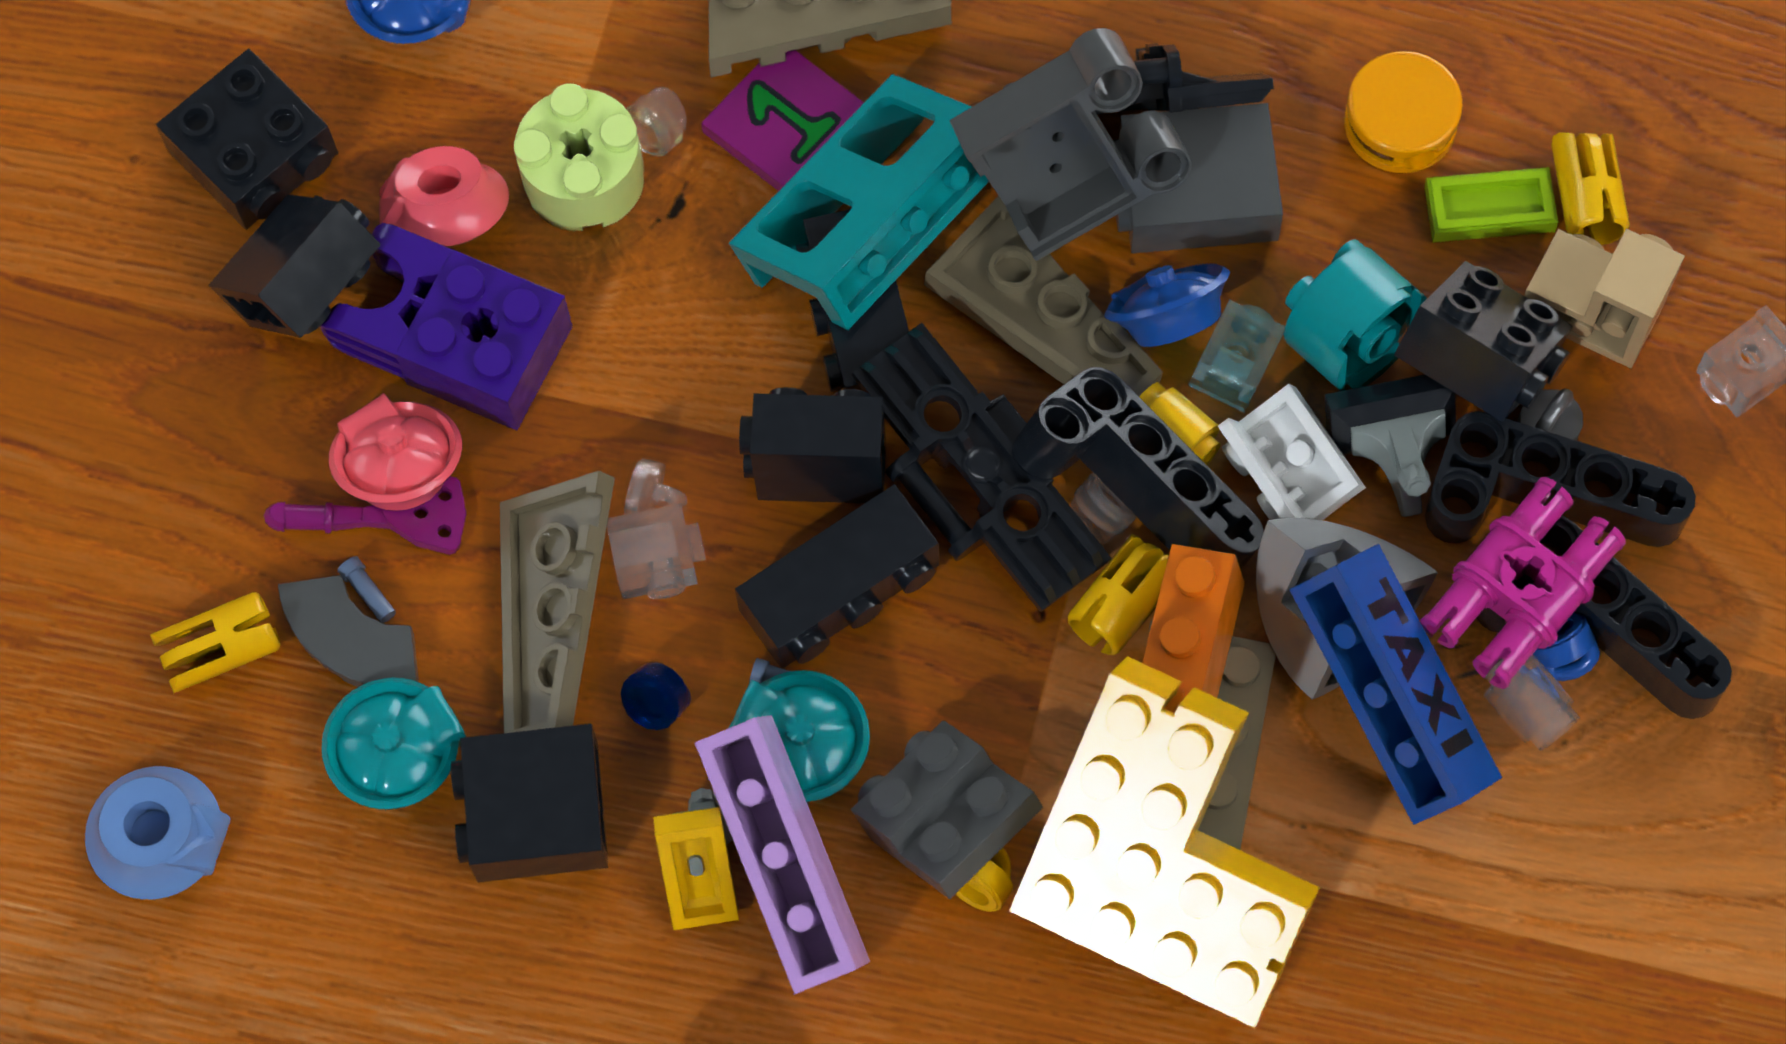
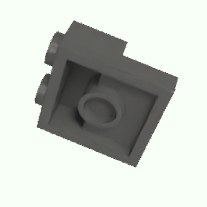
(944, 808)

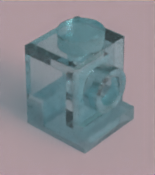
(1227, 374)

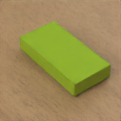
(1491, 204)

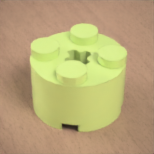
(579, 158)

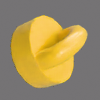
(990, 885)

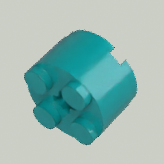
(1351, 316)

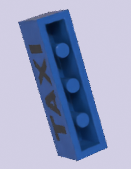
(1396, 684)

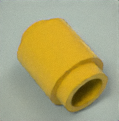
(1184, 419)

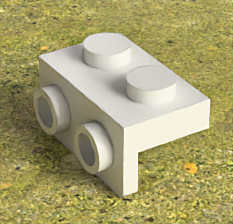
(1290, 458)

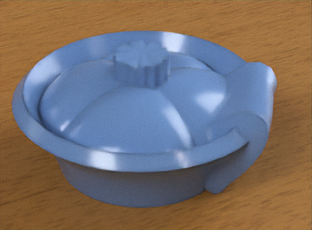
(155, 833)

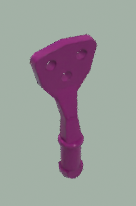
(420, 532)

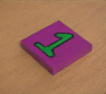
(780, 117)

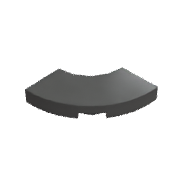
(344, 637)

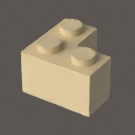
(1605, 294)

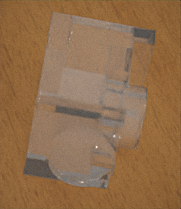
(1738, 383)

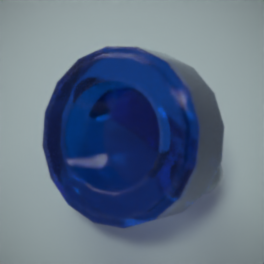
(654, 696)

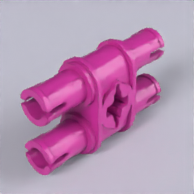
(1540, 608)

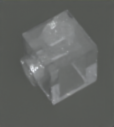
(655, 552)

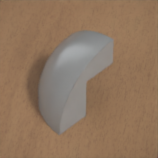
(1297, 551)

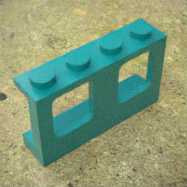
(892, 210)

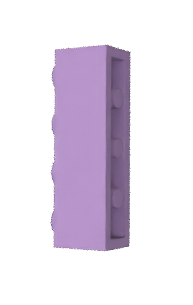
(782, 853)

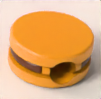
(1403, 112)

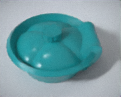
(818, 724)
(390, 743)

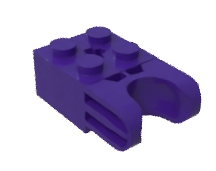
(442, 315)

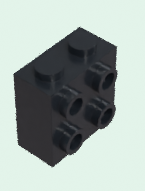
(248, 139)
(297, 264)
(1486, 341)
(815, 446)
(530, 803)

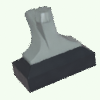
(1395, 428)

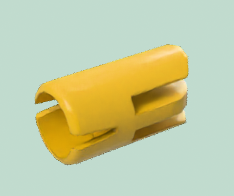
(1590, 185)
(1120, 596)
(231, 634)

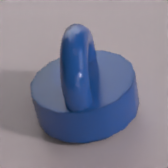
(1573, 642)

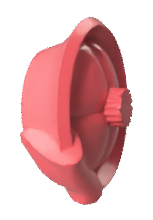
(443, 196)
(395, 453)

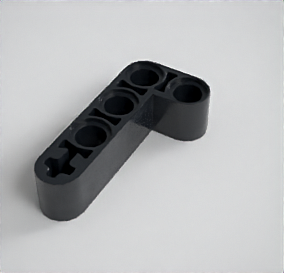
(1140, 461)
(1570, 465)
(1639, 607)

